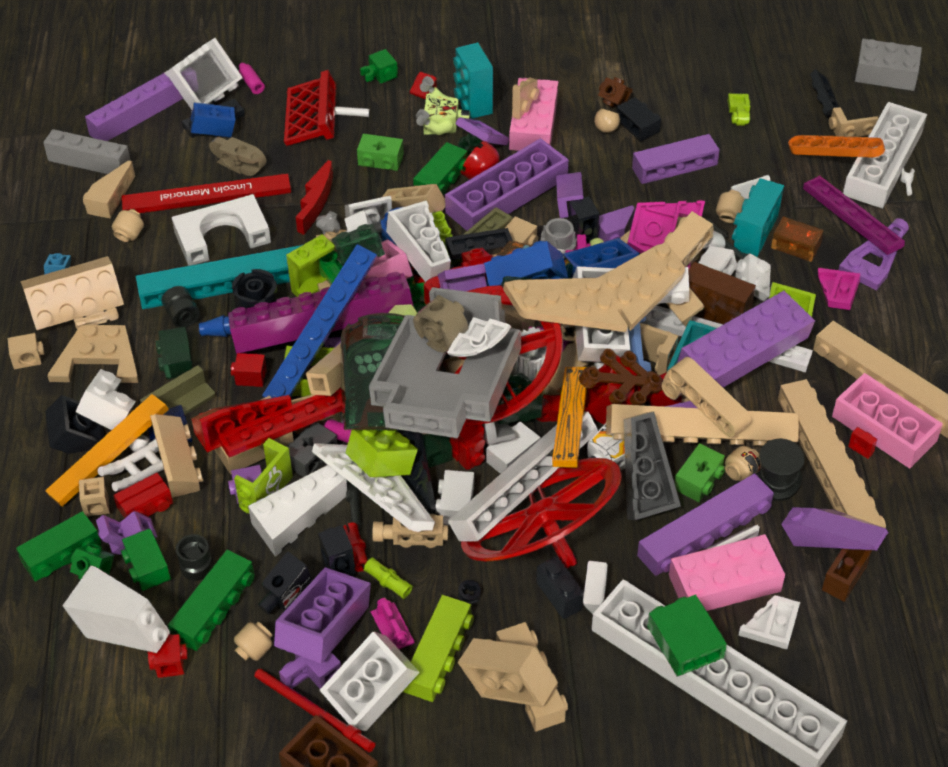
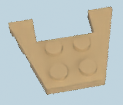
(96, 346)

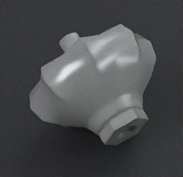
(328, 222)

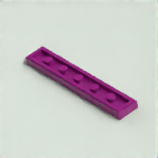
(854, 215)

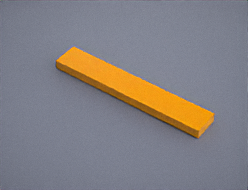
(106, 449)

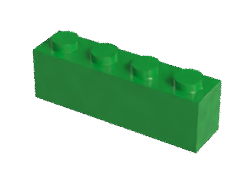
(212, 600)

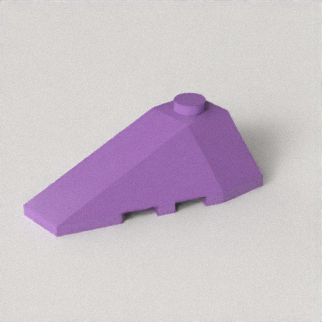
(831, 530)

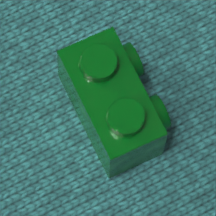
(145, 559)

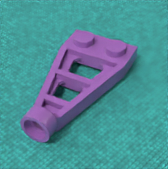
(869, 273)

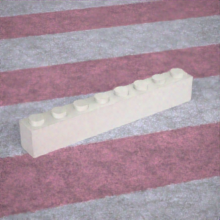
(512, 486)

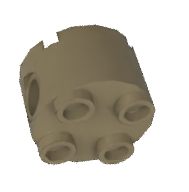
(440, 323)

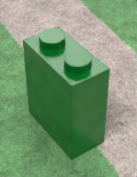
(686, 635)

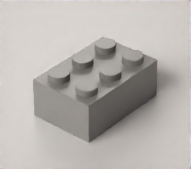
(888, 64)

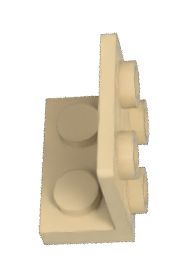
(658, 346)

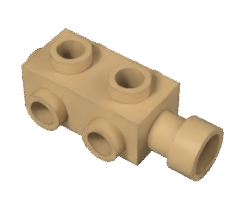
(398, 531)

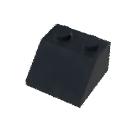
(70, 430)

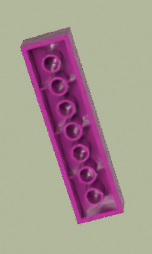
(286, 318)

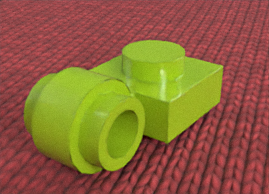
(739, 107)

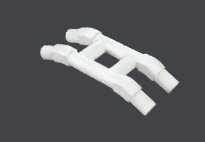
(128, 463)

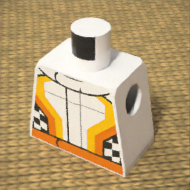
(605, 447)

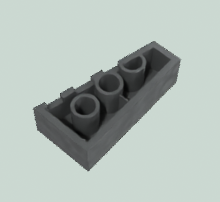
(647, 469)

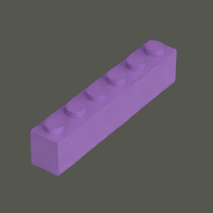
(132, 108)
(705, 523)

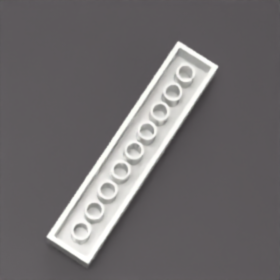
(731, 686)

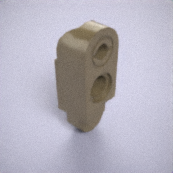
(238, 155)

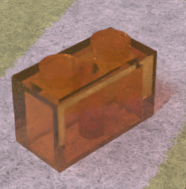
(797, 239)

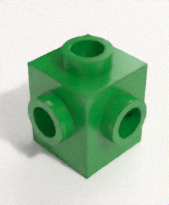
(90, 556)

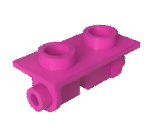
(391, 623)

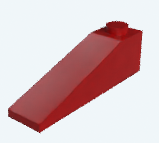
(222, 419)

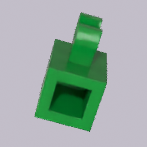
(381, 66)

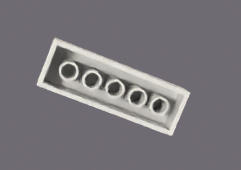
(875, 177)

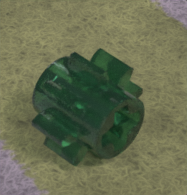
(469, 143)

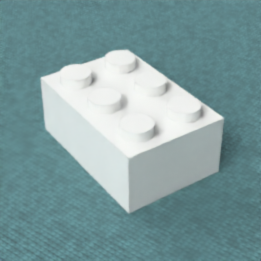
(369, 681)

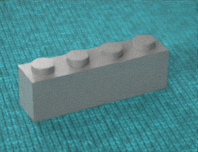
(85, 152)

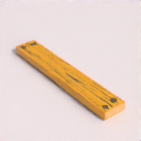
(569, 419)

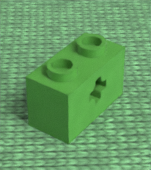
(380, 152)
(699, 473)

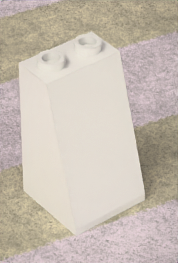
(115, 613)

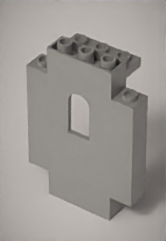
(438, 402)

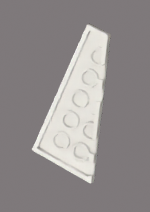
(388, 492)

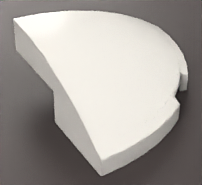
(479, 337)

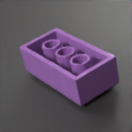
(322, 615)

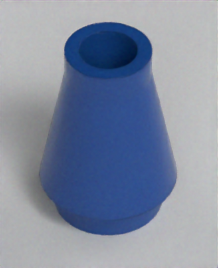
(216, 327)

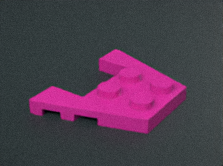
(656, 220)

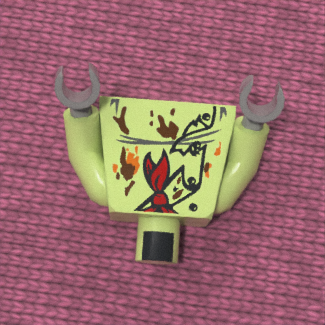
(440, 111)

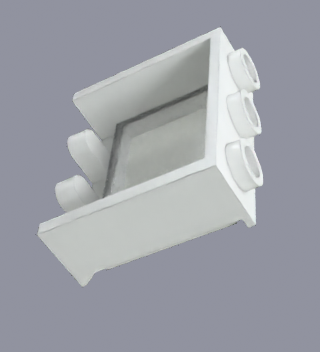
(204, 74)

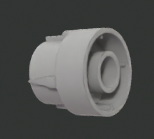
(560, 234)

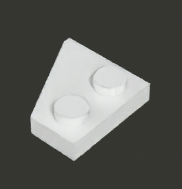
(773, 622)

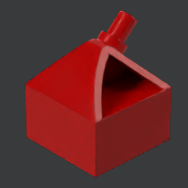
(598, 397)

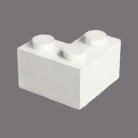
(103, 402)

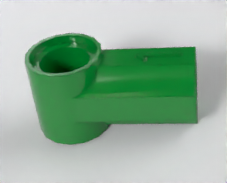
(329, 266)

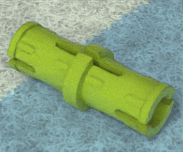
(388, 578)

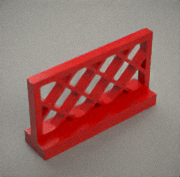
(324, 106)

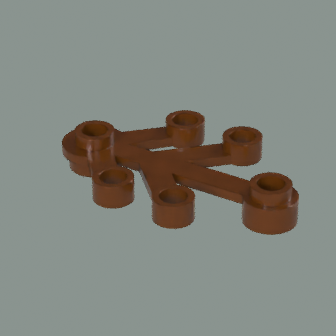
(649, 381)

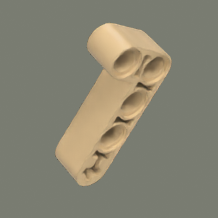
(706, 395)

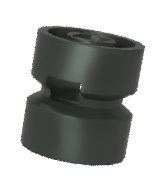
(180, 306)
(194, 557)

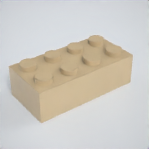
(72, 293)

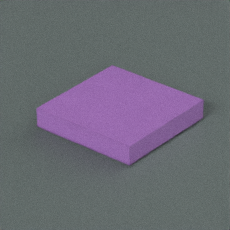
(482, 131)

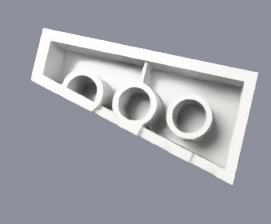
(418, 237)
(296, 506)

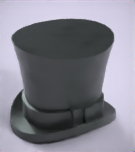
(781, 467)

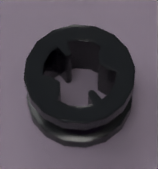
(471, 586)

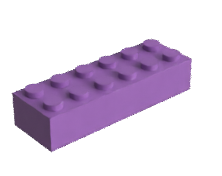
(506, 184)
(750, 339)

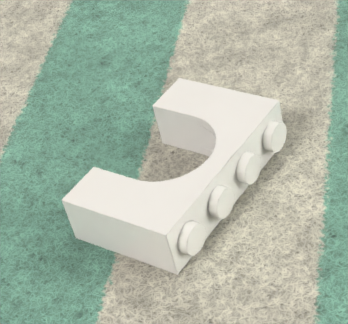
(240, 213)

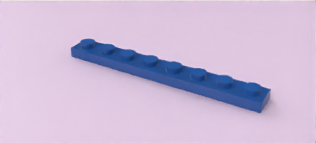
(321, 323)

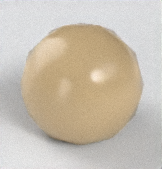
(606, 121)

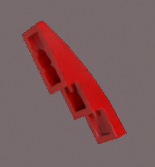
(316, 195)

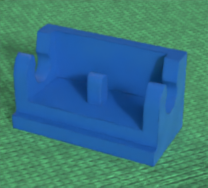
(212, 119)

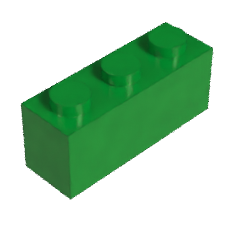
(443, 168)
(55, 546)

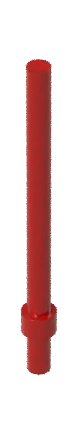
(349, 731)

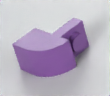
(114, 531)
(302, 668)

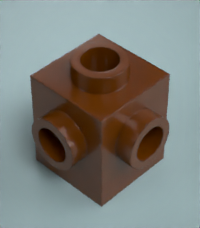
(614, 91)

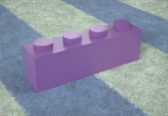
(675, 158)

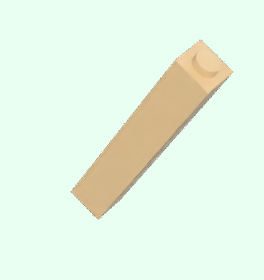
(326, 374)

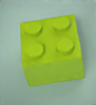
(381, 452)

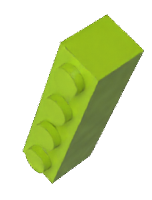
(438, 646)

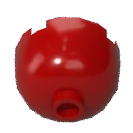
(480, 160)

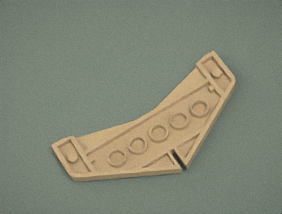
(606, 302)

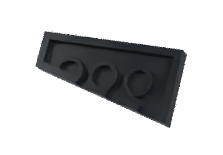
(419, 478)

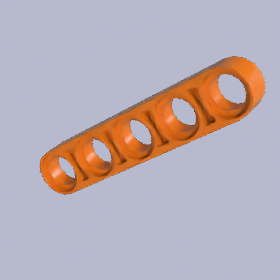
(844, 146)

